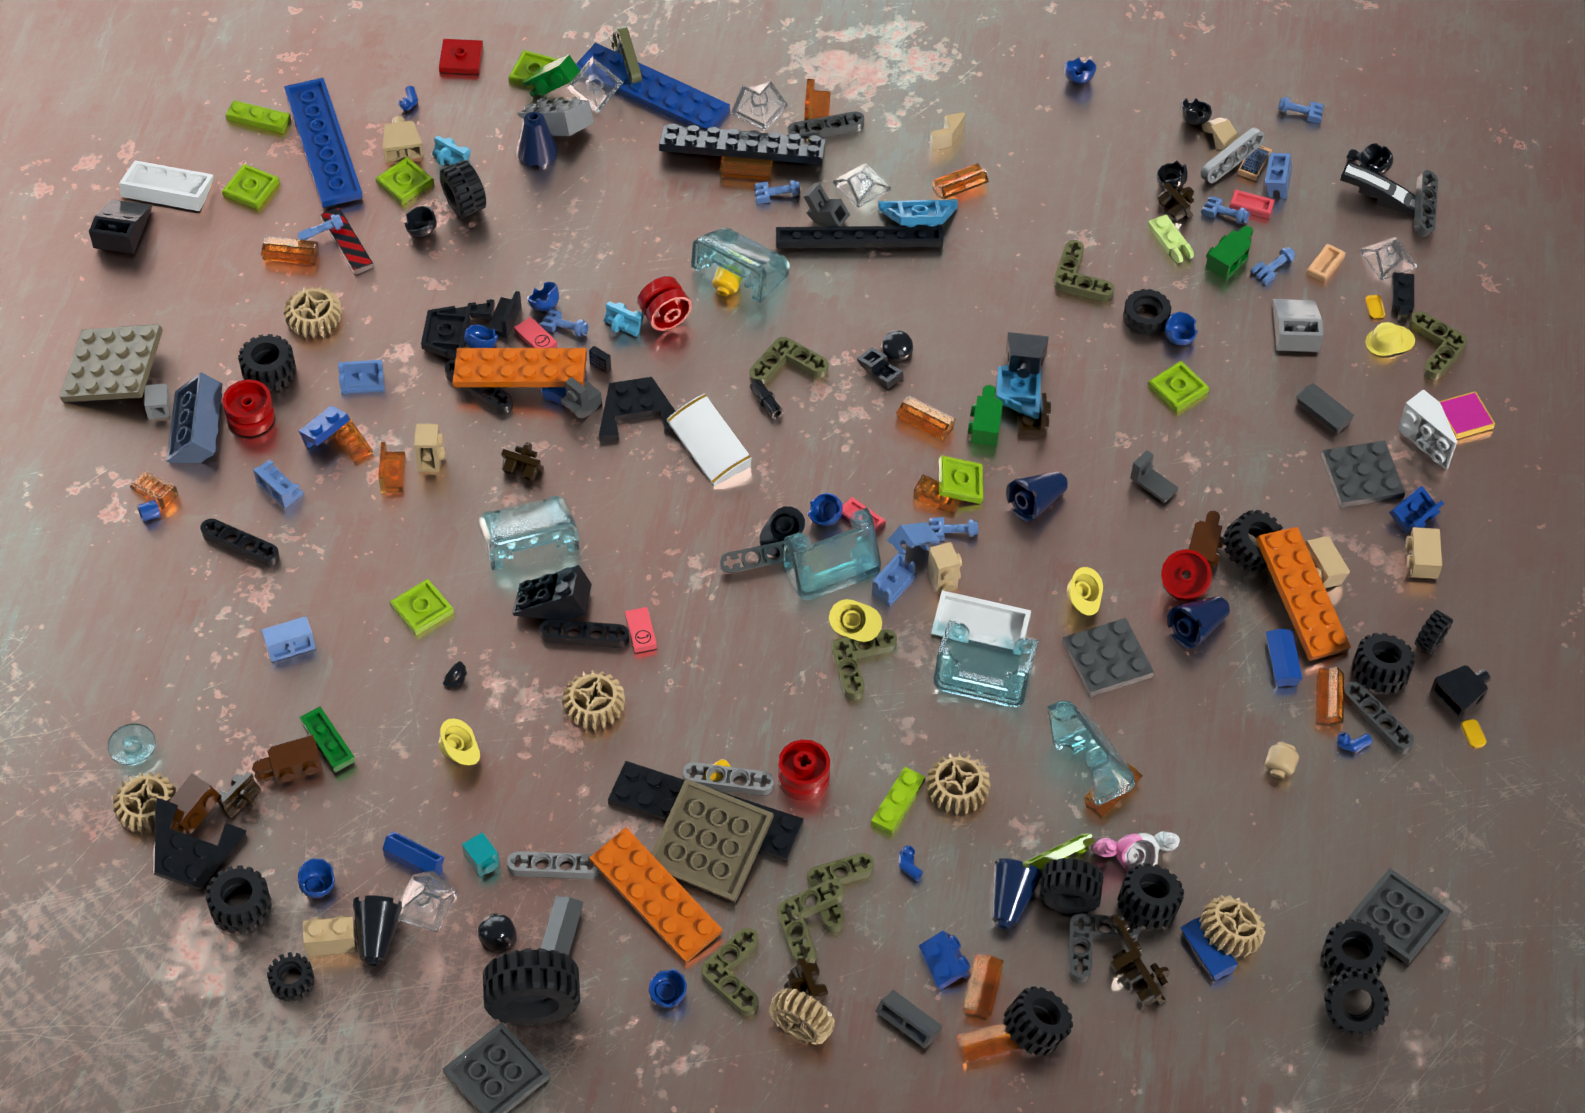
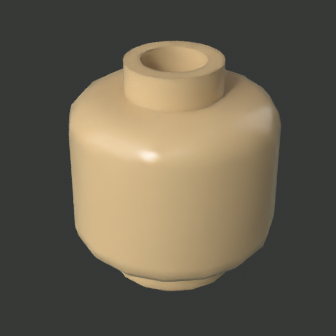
(1281, 760)

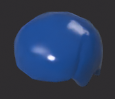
(1079, 71)
(545, 298)
(1181, 329)
(480, 337)
(825, 509)
(316, 878)
(667, 988)

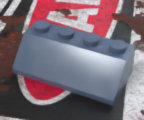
(194, 420)

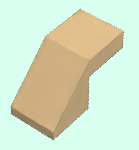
(952, 129)
(1223, 132)

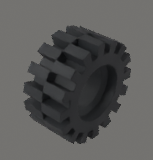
(1433, 631)
(287, 964)

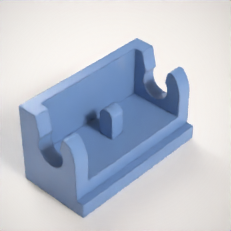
(1278, 174)
(361, 376)
(277, 484)
(913, 535)
(893, 579)
(288, 639)

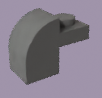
(824, 210)
(581, 399)

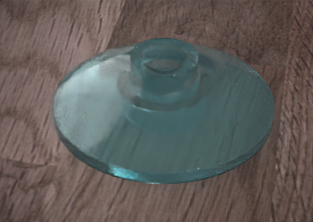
(131, 736)

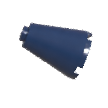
(536, 142)
(1035, 494)
(1197, 620)
(1012, 890)

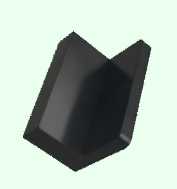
(505, 315)

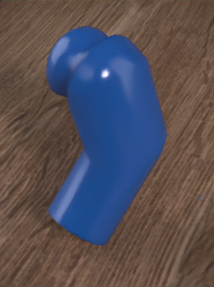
(411, 100)
(1353, 745)
(906, 863)

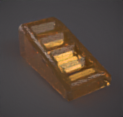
(357, 437)
(163, 499)
(934, 501)

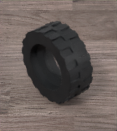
(1143, 325)

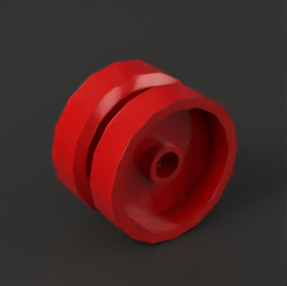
(664, 303)
(248, 407)
(1193, 587)
(804, 770)

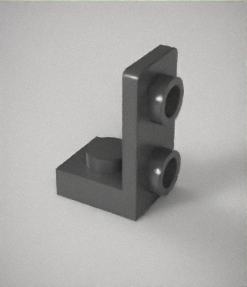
(1150, 480)

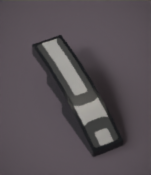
(1377, 186)

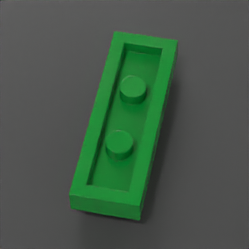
(327, 739)

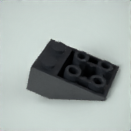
(119, 226)
(554, 595)

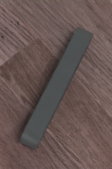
(825, 125)
(1430, 205)
(760, 551)
(1379, 716)

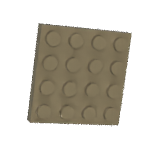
(111, 363)
(711, 839)

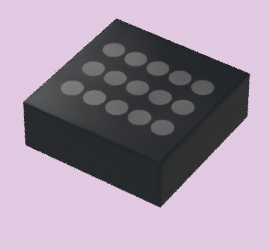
(600, 359)

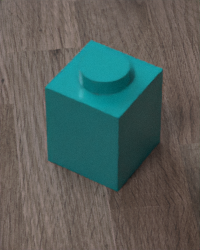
(481, 854)

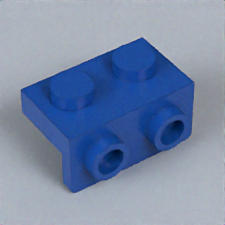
(323, 426)
(1415, 510)
(945, 959)

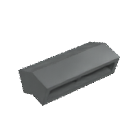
(1324, 408)
(562, 924)
(909, 1019)

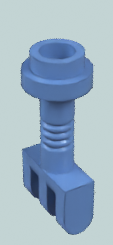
(1313, 112)
(763, 191)
(1215, 206)
(311, 232)
(1286, 256)
(554, 319)
(939, 527)

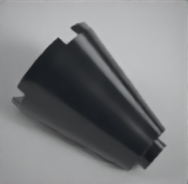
(375, 926)

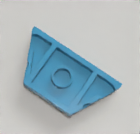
(918, 211)
(1018, 392)

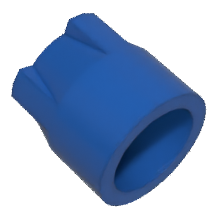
(148, 510)

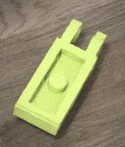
(1170, 238)

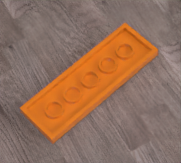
(518, 367)
(1303, 593)
(656, 895)

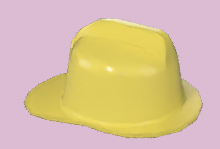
(1389, 339)
(1085, 590)
(855, 620)
(458, 742)

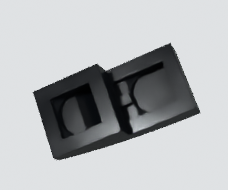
(879, 368)

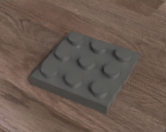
(1362, 474)
(1107, 657)
(1401, 914)
(496, 1072)

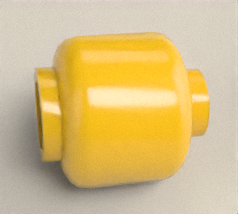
(726, 282)

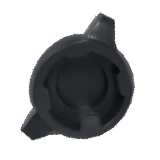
(455, 675)

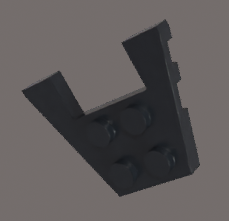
(447, 325)
(633, 400)
(184, 857)

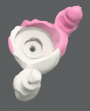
(1141, 844)

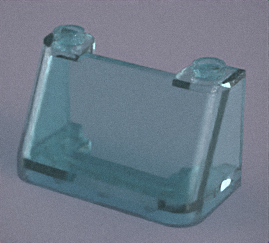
(742, 256)
(526, 528)
(833, 561)
(982, 668)
(1078, 731)

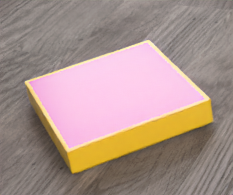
(1467, 415)

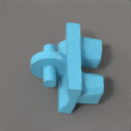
(448, 152)
(623, 319)

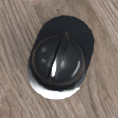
(781, 524)

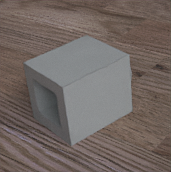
(157, 401)

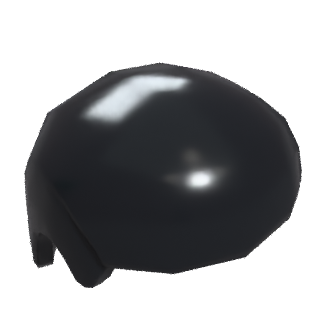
(1195, 111)
(1173, 173)
(420, 221)
(897, 345)
(497, 932)

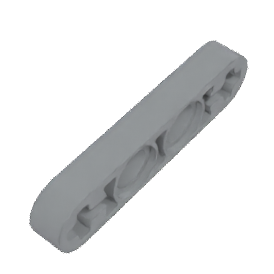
(1249, 141)
(729, 774)
(553, 869)

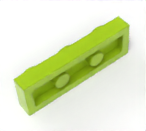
(258, 116)
(898, 800)
(1076, 845)

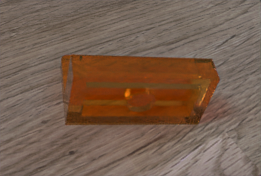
(816, 101)
(391, 470)

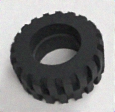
(531, 987)

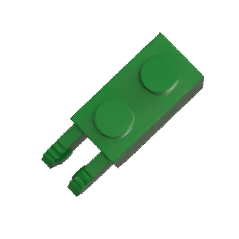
(552, 76)
(1230, 252)
(986, 418)

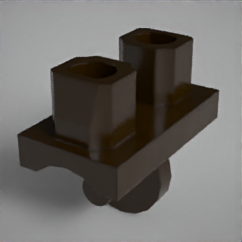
(1180, 200)
(530, 465)
(239, 795)
(803, 977)
(1151, 992)

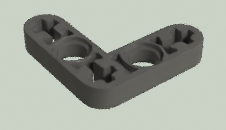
(1086, 936)

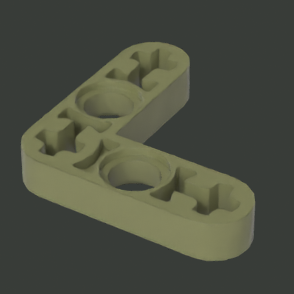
(622, 43)
(1070, 275)
(1445, 345)
(788, 355)
(853, 653)
(826, 872)
(801, 911)
(725, 969)

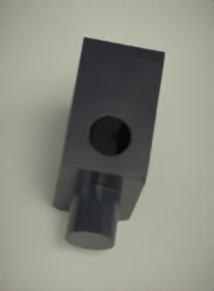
(1026, 353)
(1461, 690)

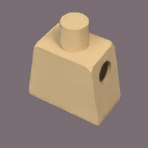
(401, 140)

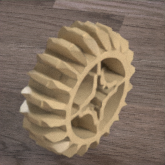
(313, 311)
(602, 708)
(967, 775)
(135, 794)
(1232, 926)
(801, 1016)

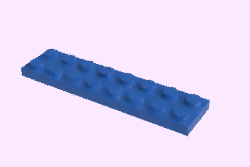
(661, 91)
(323, 142)

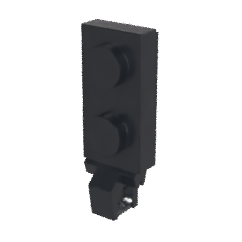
(1402, 295)

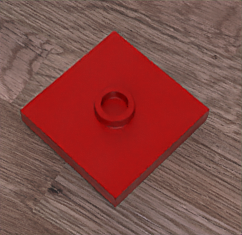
(460, 56)

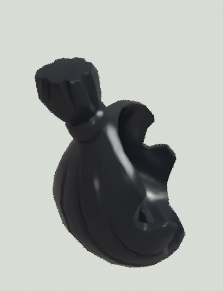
(1373, 157)

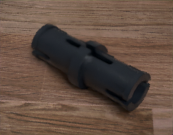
(766, 398)

